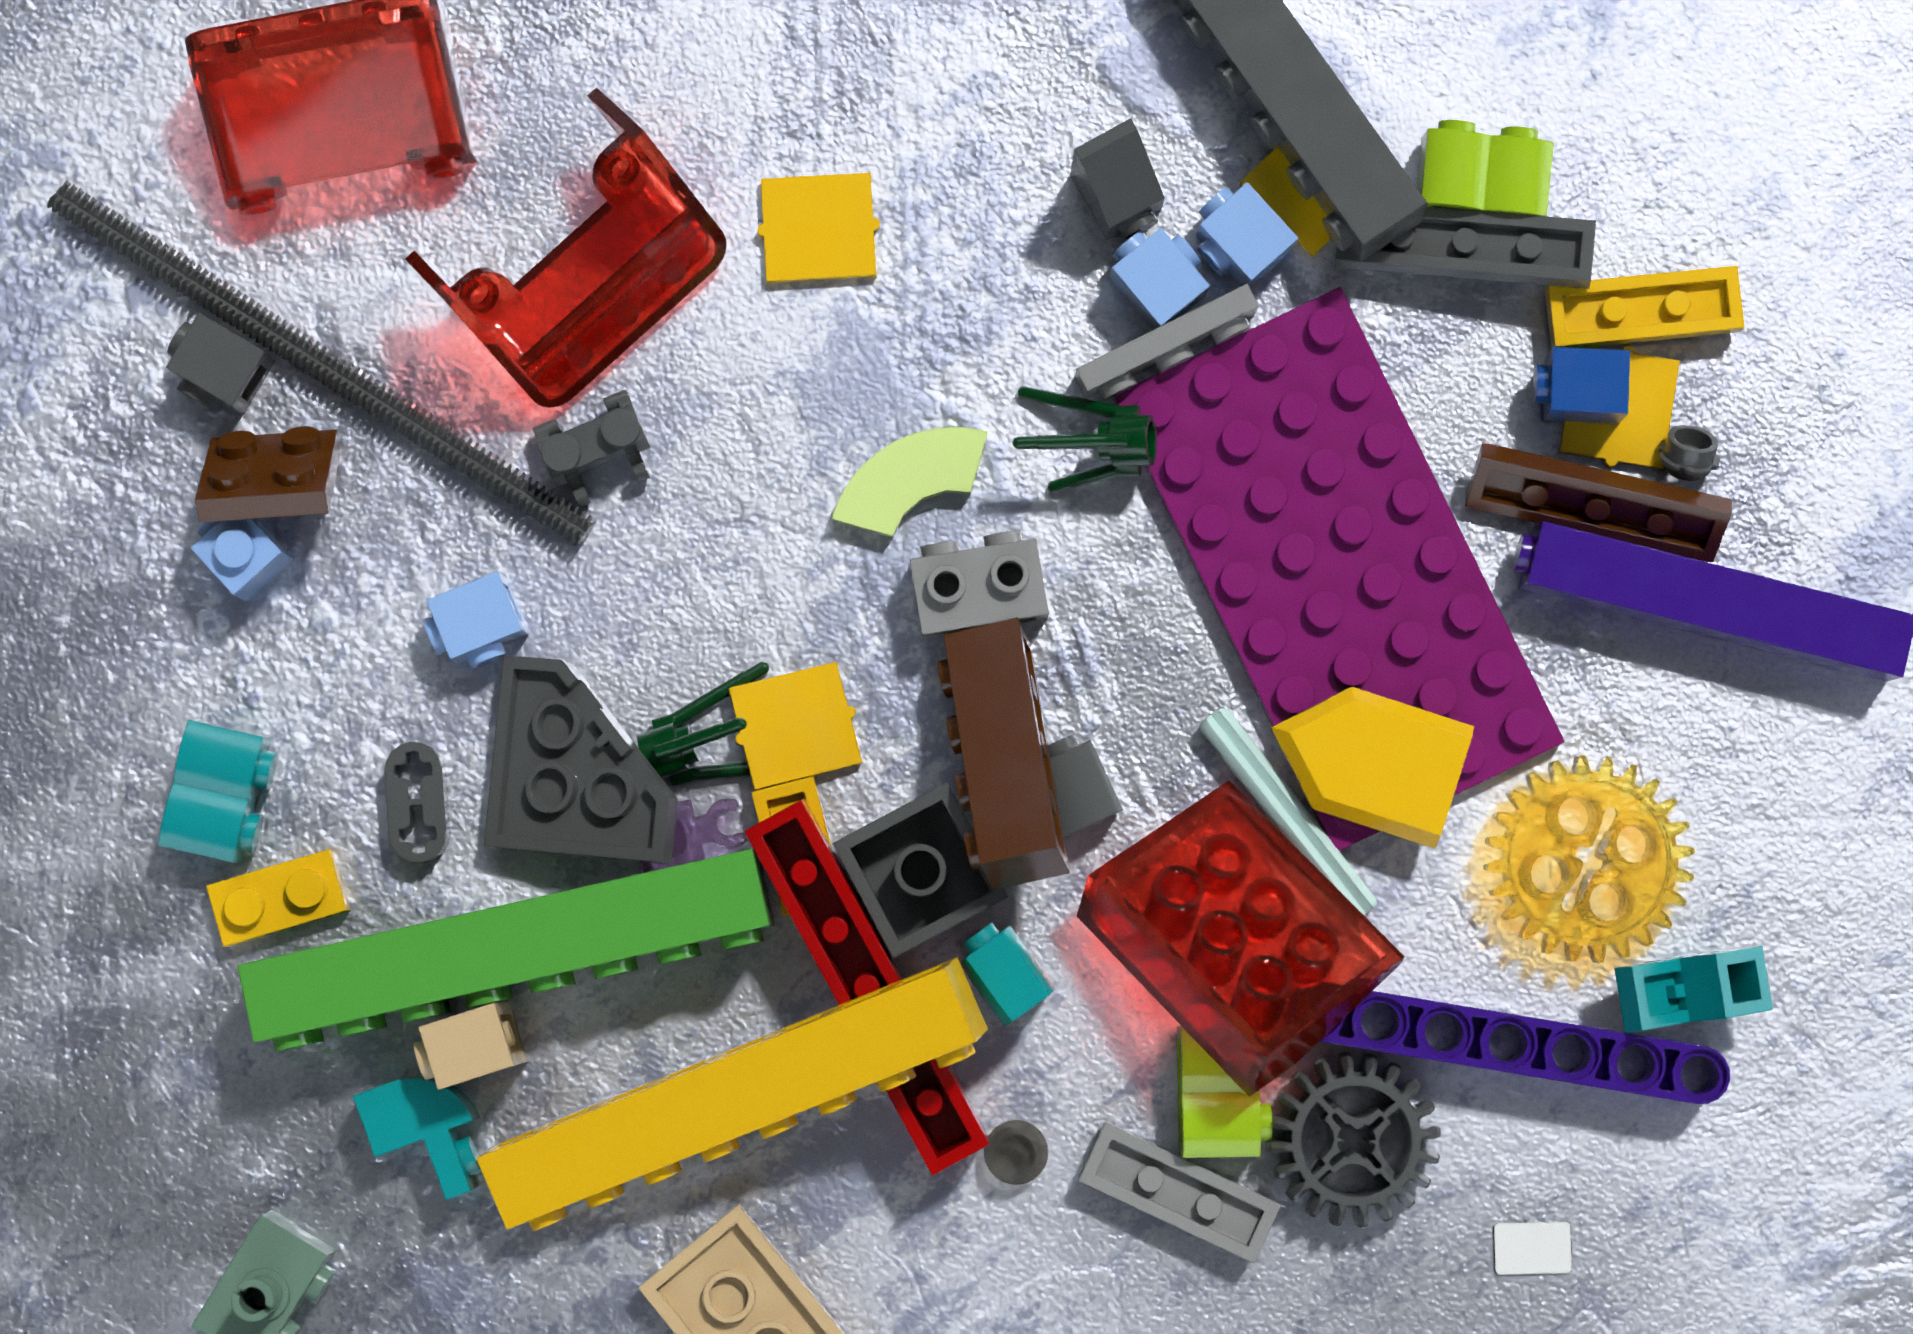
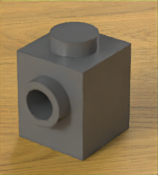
(217, 364)

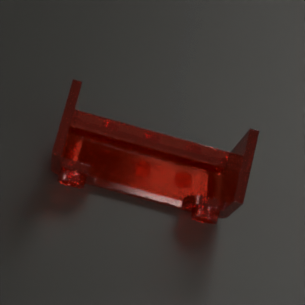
(601, 281)

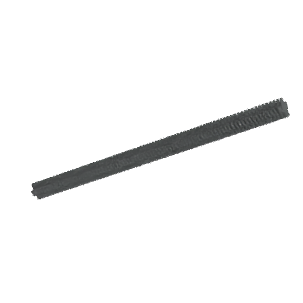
(319, 364)

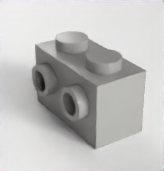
(978, 584)

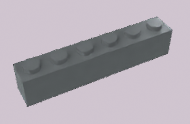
(1309, 118)

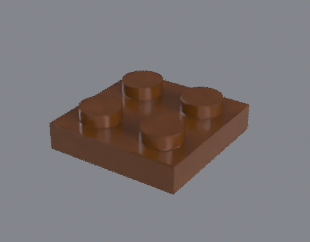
(268, 475)

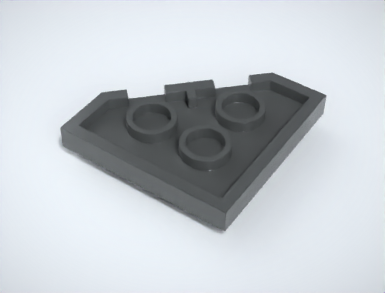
(570, 772)

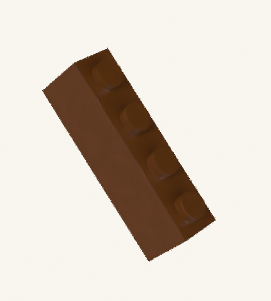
(1004, 755)

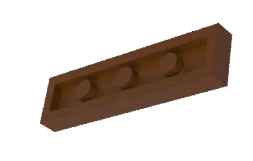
(1598, 502)

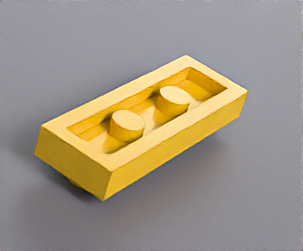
(1646, 308)

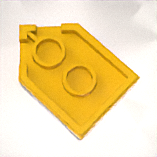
(1377, 762)

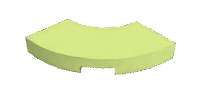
(907, 474)

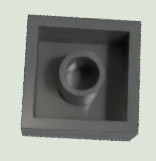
(917, 870)

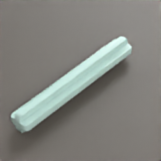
(1283, 805)

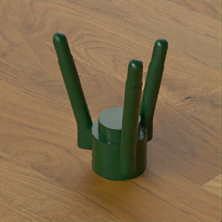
(1125, 440)
(674, 748)

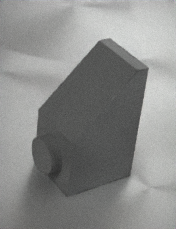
(1118, 181)

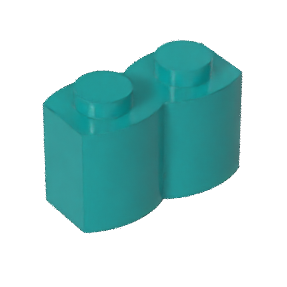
(217, 792)
(1004, 972)

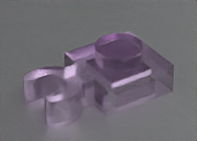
(694, 831)

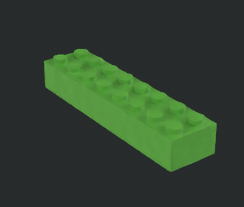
(504, 946)

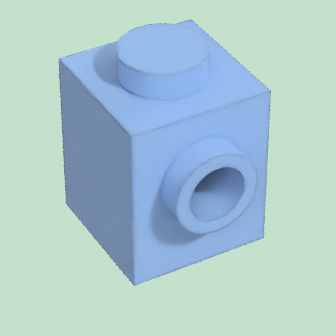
(1243, 235)
(1158, 276)
(241, 555)
(475, 621)

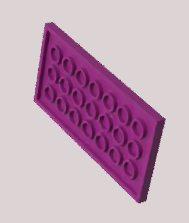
(1333, 538)

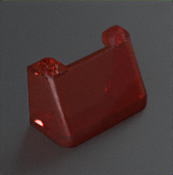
(330, 97)

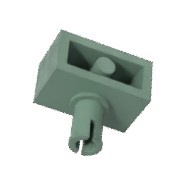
(268, 1280)

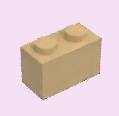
(469, 1045)

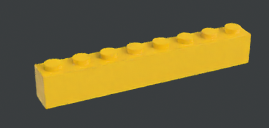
(734, 1094)

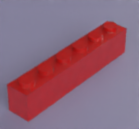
(855, 964)

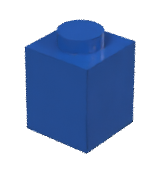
(1583, 385)

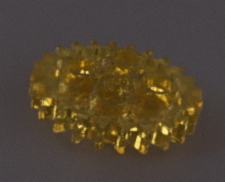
(1640, 885)

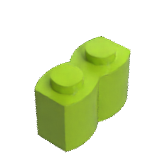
(1485, 170)
(1213, 1110)

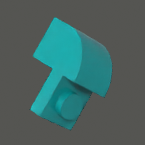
(1693, 988)
(415, 1111)

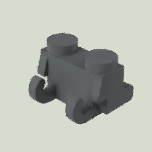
(593, 444)

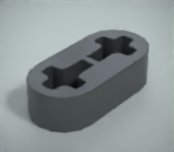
(401, 802)

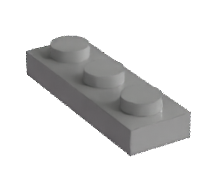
(1167, 344)
(1179, 1192)

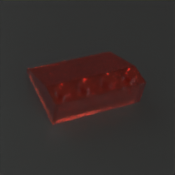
(1236, 935)

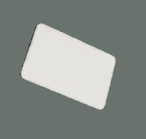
(1532, 1248)

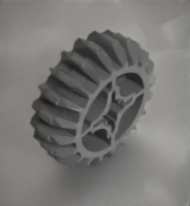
(1377, 1120)

